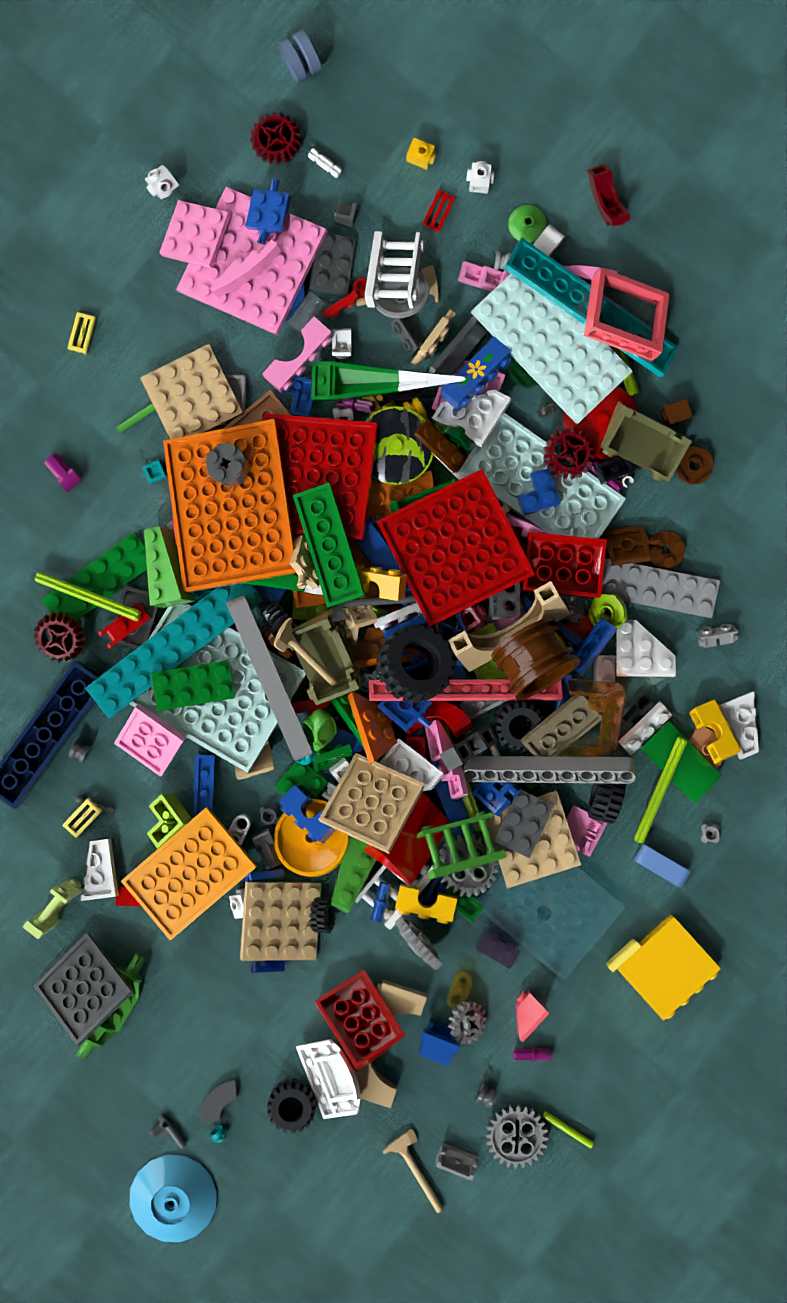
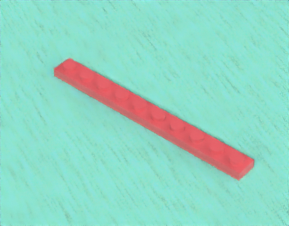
(468, 690)

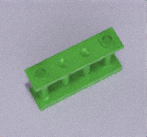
(457, 864)

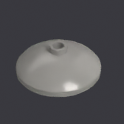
(394, 306)

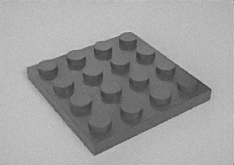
(83, 989)

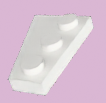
(741, 717)
(101, 873)

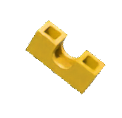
(391, 582)
(711, 716)
(409, 902)

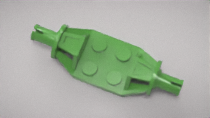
(116, 1020)

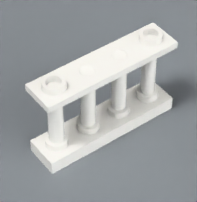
(378, 260)
(390, 915)

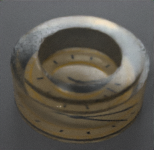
(546, 410)

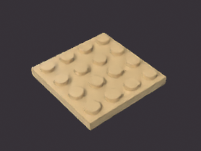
(191, 394)
(372, 803)
(552, 853)
(278, 921)

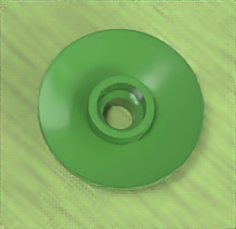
(520, 229)

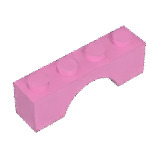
(282, 373)

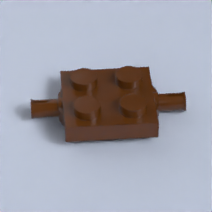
(629, 545)

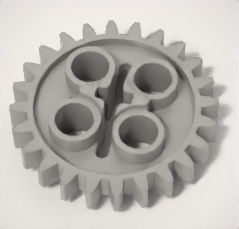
(469, 882)
(419, 942)
(533, 1136)

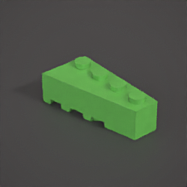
(164, 569)
(351, 875)

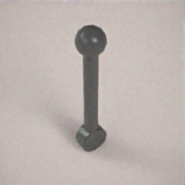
(79, 799)

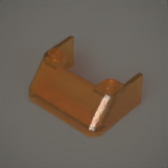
(603, 698)

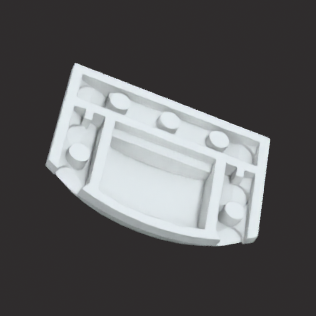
(331, 1078)

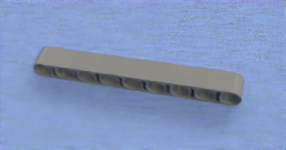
(269, 678)
(550, 769)

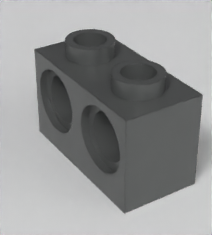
(512, 598)

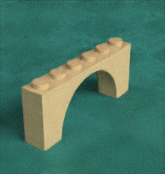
(477, 649)
(399, 1001)

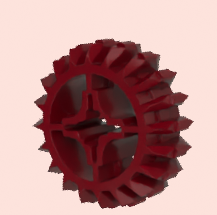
(287, 147)
(566, 445)
(66, 649)

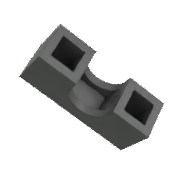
(468, 748)

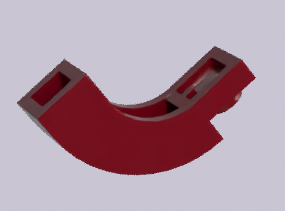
(606, 197)

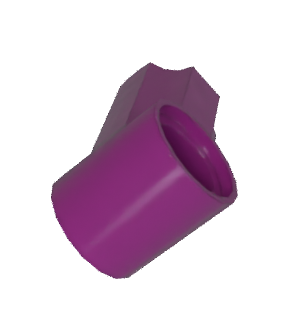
(66, 476)

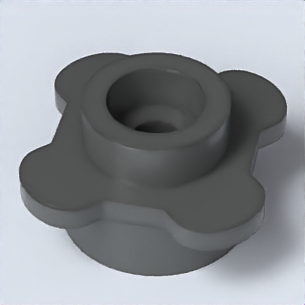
(268, 820)

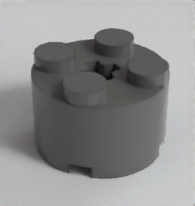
(218, 460)

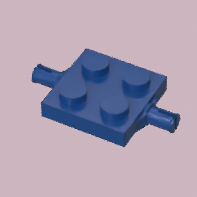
(268, 211)
(406, 713)

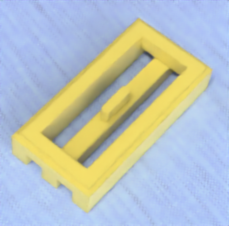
(84, 350)
(93, 806)
(623, 954)

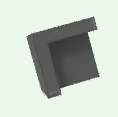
(346, 214)

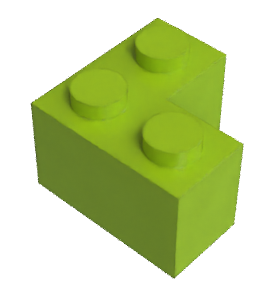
(171, 818)

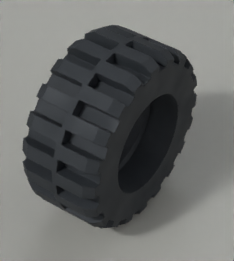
(433, 648)

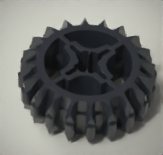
(277, 616)

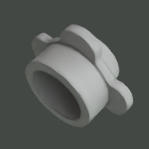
(705, 833)

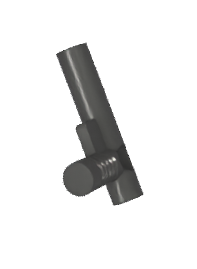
(167, 1130)

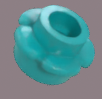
(218, 1134)

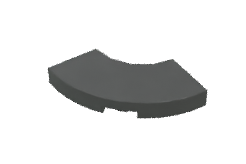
(217, 1099)

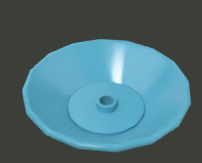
(175, 1180)

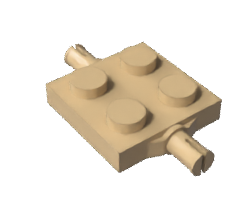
(438, 334)
(303, 564)

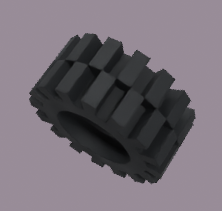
(322, 915)

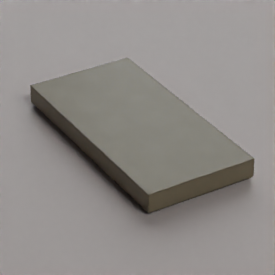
(562, 728)

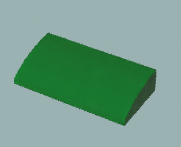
(693, 773)

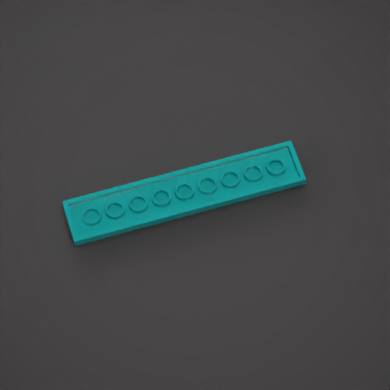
(573, 295)
(168, 648)

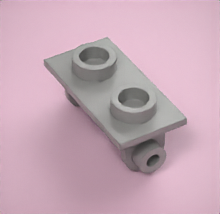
(725, 633)

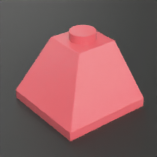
(529, 1013)

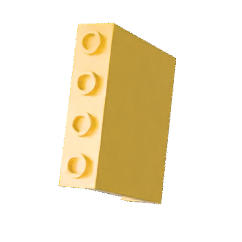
(668, 968)

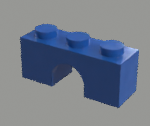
(295, 804)

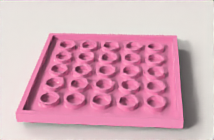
(271, 292)

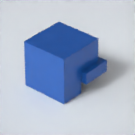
(438, 1043)

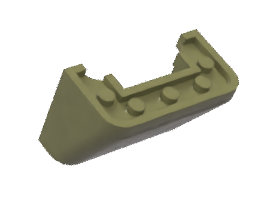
(644, 442)
(329, 647)

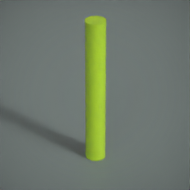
(567, 1129)

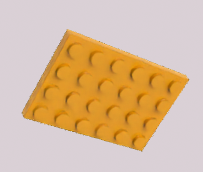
(189, 873)

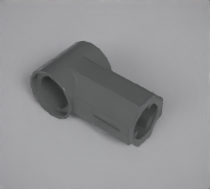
(264, 844)

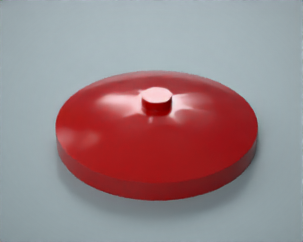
(597, 421)

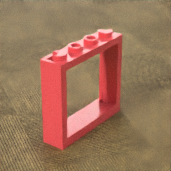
(617, 337)

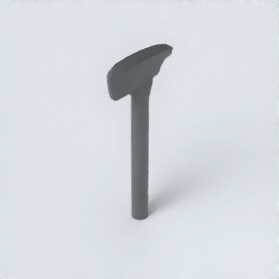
(338, 610)

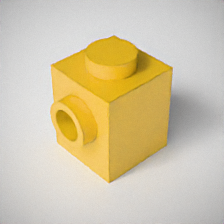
(421, 153)

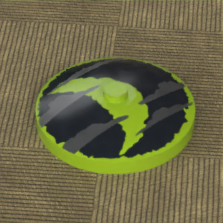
(398, 452)

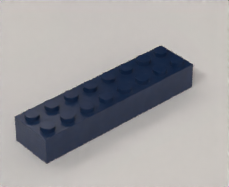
(46, 734)

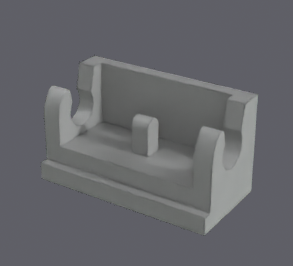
(456, 1161)

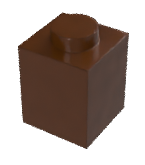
(676, 413)

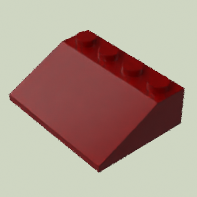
(569, 562)
(408, 851)
(359, 1020)

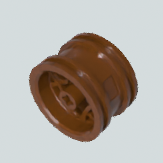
(535, 658)

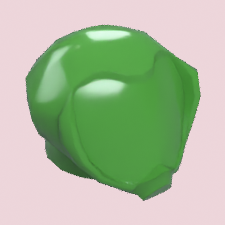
(320, 730)

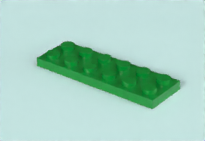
(329, 545)
(103, 577)

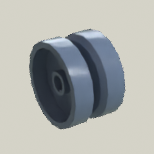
(299, 56)

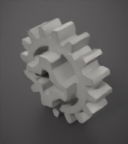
(467, 1022)

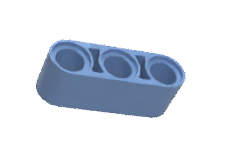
(662, 866)

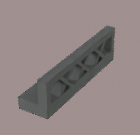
(459, 349)

